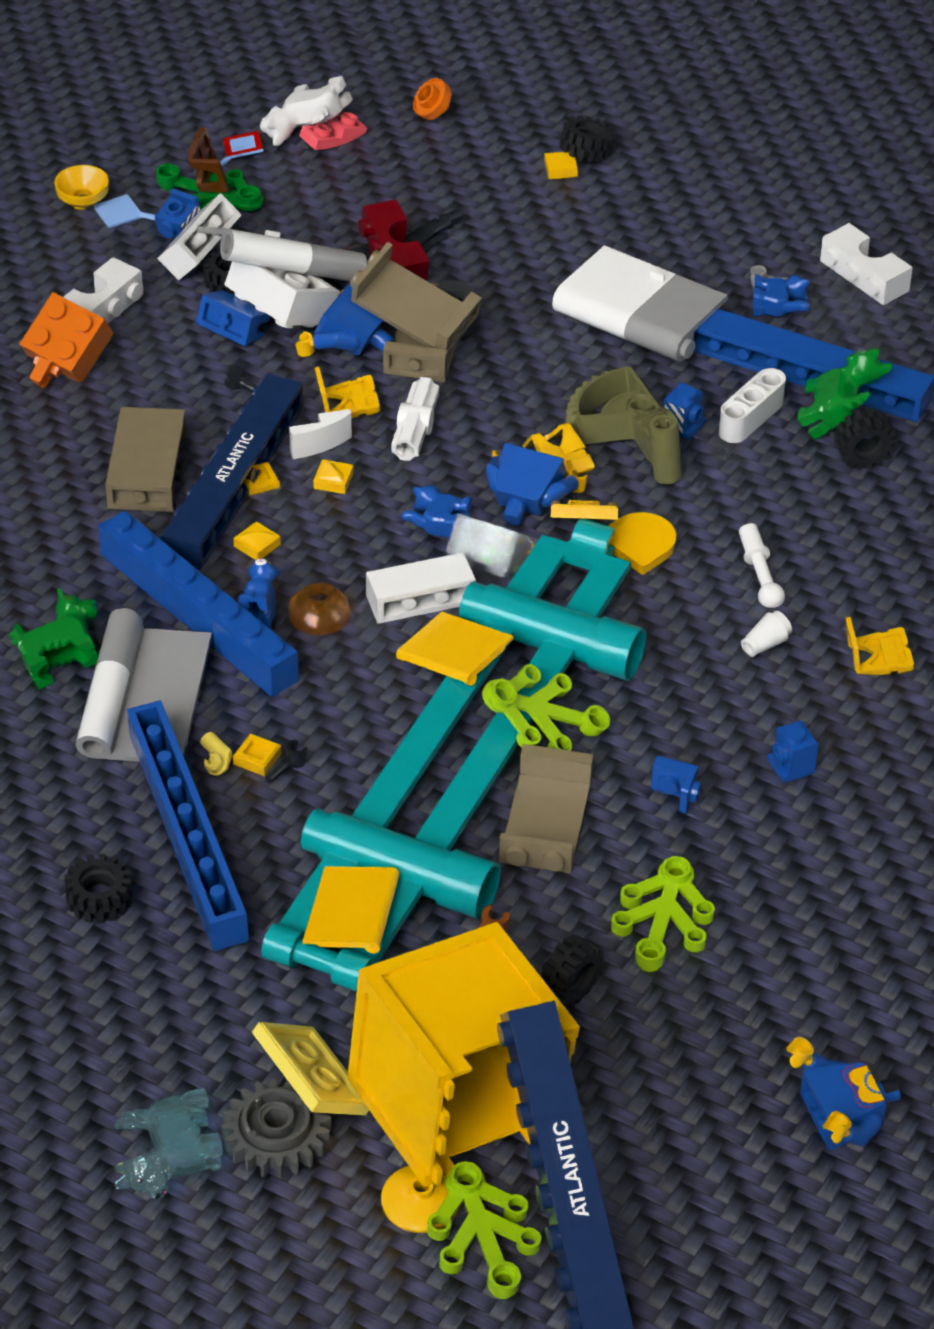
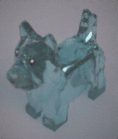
(175, 1140)

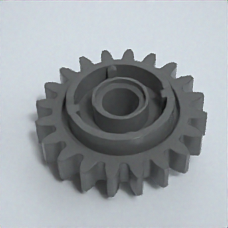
(274, 1129)

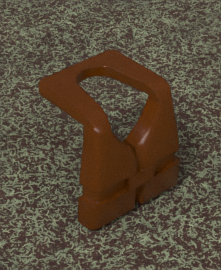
(204, 160)

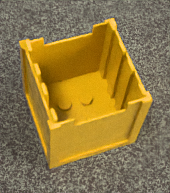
(432, 1049)

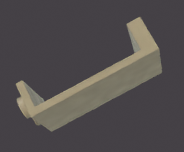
(412, 302)
(413, 359)
(145, 459)
(547, 809)

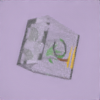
(490, 545)

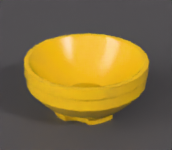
(80, 181)

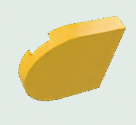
(584, 509)
(643, 540)

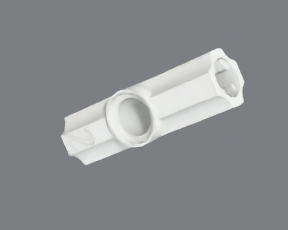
(415, 419)

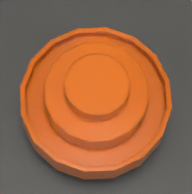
(432, 99)

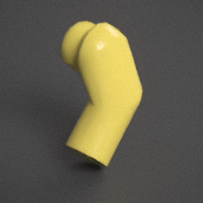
(219, 754)

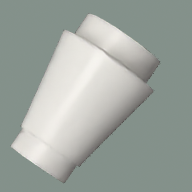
(767, 633)

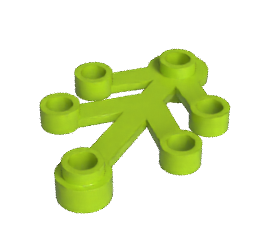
(502, 697)
(673, 877)
(483, 1225)

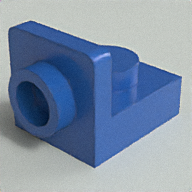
(676, 779)

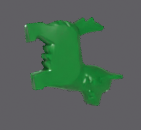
(837, 391)
(59, 640)

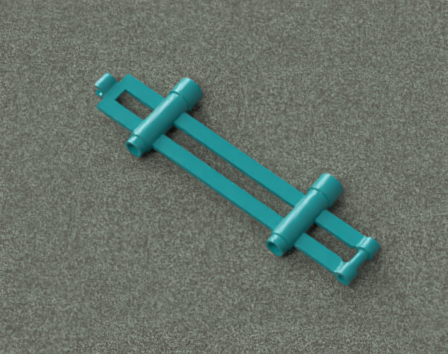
(425, 862)

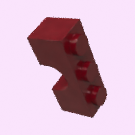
(388, 223)

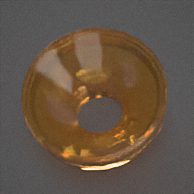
(319, 616)

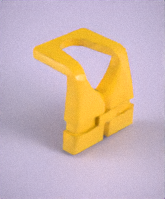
(355, 395)
(571, 448)
(888, 651)

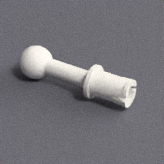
(756, 554)

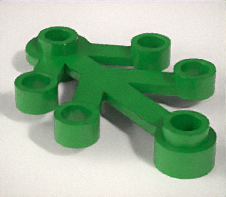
(244, 198)

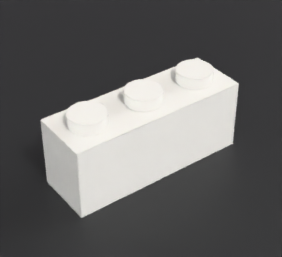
(190, 246)
(418, 587)

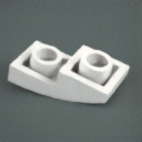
(313, 438)

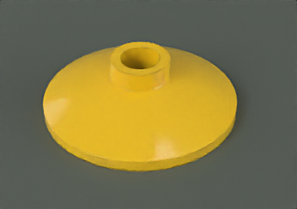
(407, 1206)

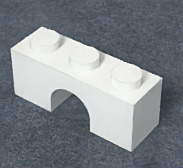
(881, 278)
(116, 288)

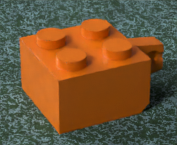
(64, 341)

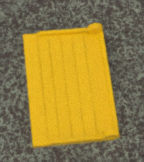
(454, 647)
(352, 907)

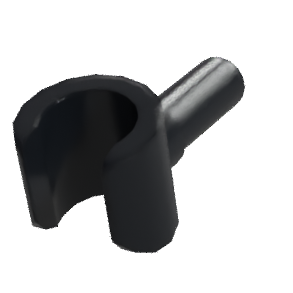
(235, 378)
(292, 759)

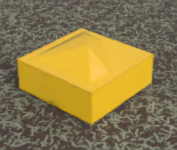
(333, 476)
(257, 541)

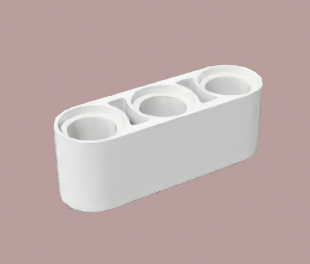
(752, 405)

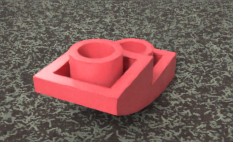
(334, 133)

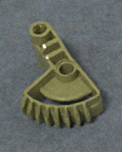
(628, 415)

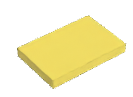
(310, 1068)

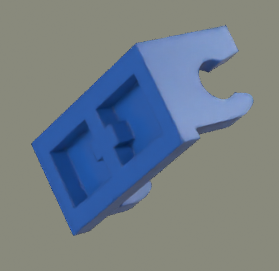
(231, 317)

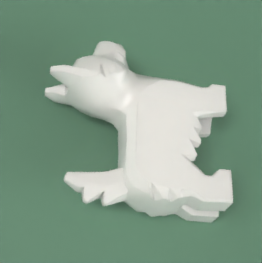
(305, 108)

